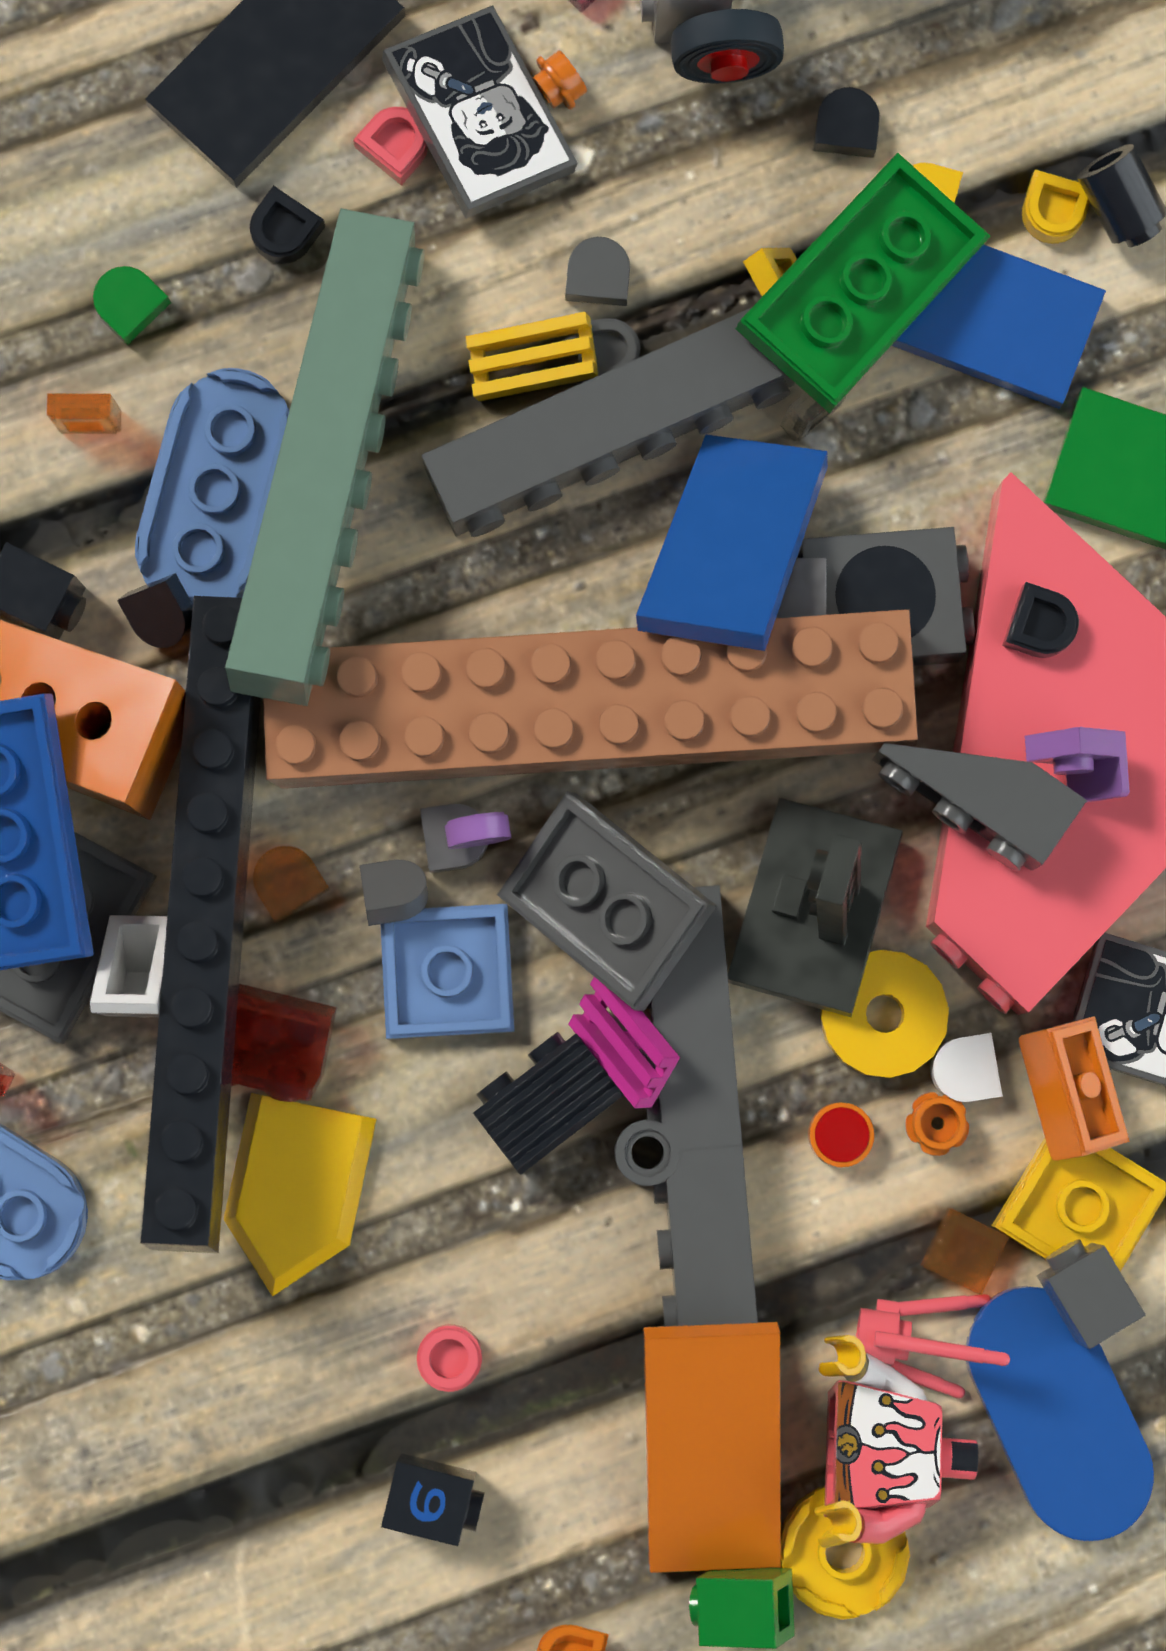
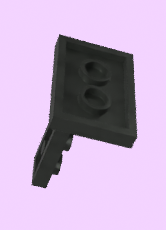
(814, 907)

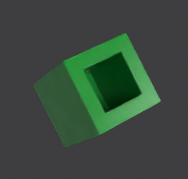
(743, 1608)

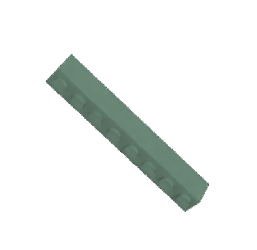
(323, 460)

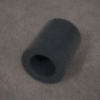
(1123, 196)

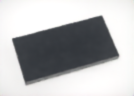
(266, 74)

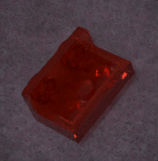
(281, 1043)

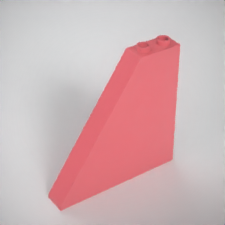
(1034, 925)

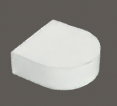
(967, 1069)

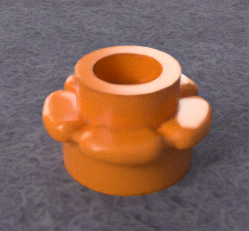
(559, 81)
(954, 1128)

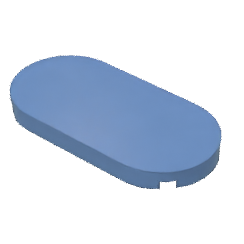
(212, 483)
(39, 1210)

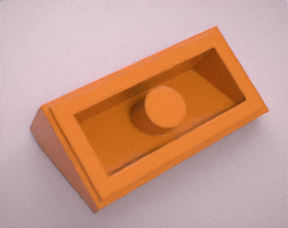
(1073, 1089)

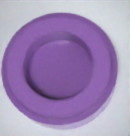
(477, 830)

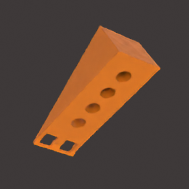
(90, 690)

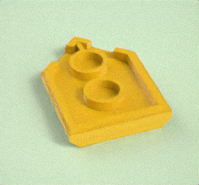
(296, 1186)

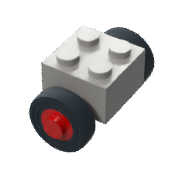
(714, 40)

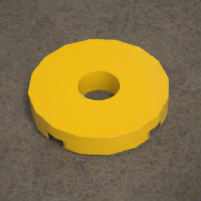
(921, 1024)
(835, 1590)

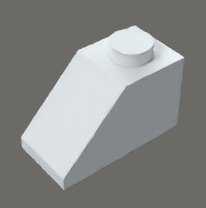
(130, 967)

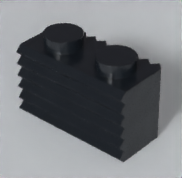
(545, 1102)

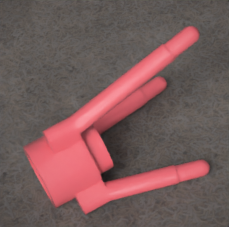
(891, 1338)

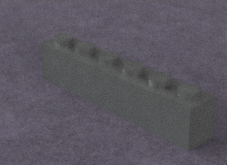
(601, 425)

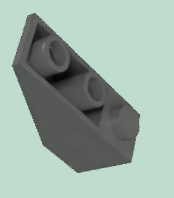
(1000, 799)

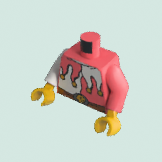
(882, 1449)

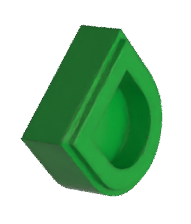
(128, 301)

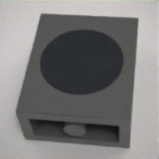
(902, 572)

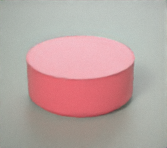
(449, 1357)

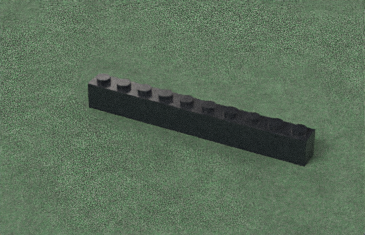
(202, 945)

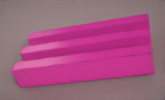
(619, 1049)

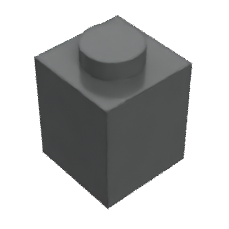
(1089, 1292)

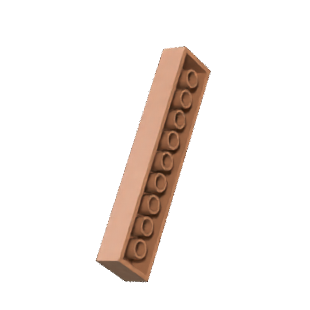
(596, 702)

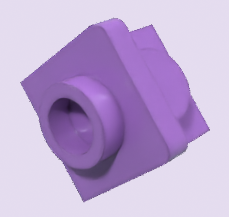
(1088, 757)

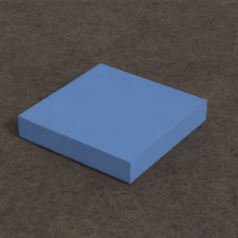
(448, 973)

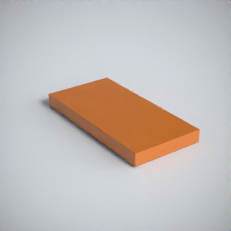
(713, 1446)

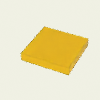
(1084, 1198)

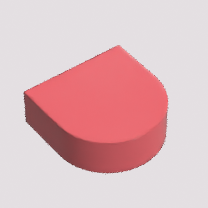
(393, 143)

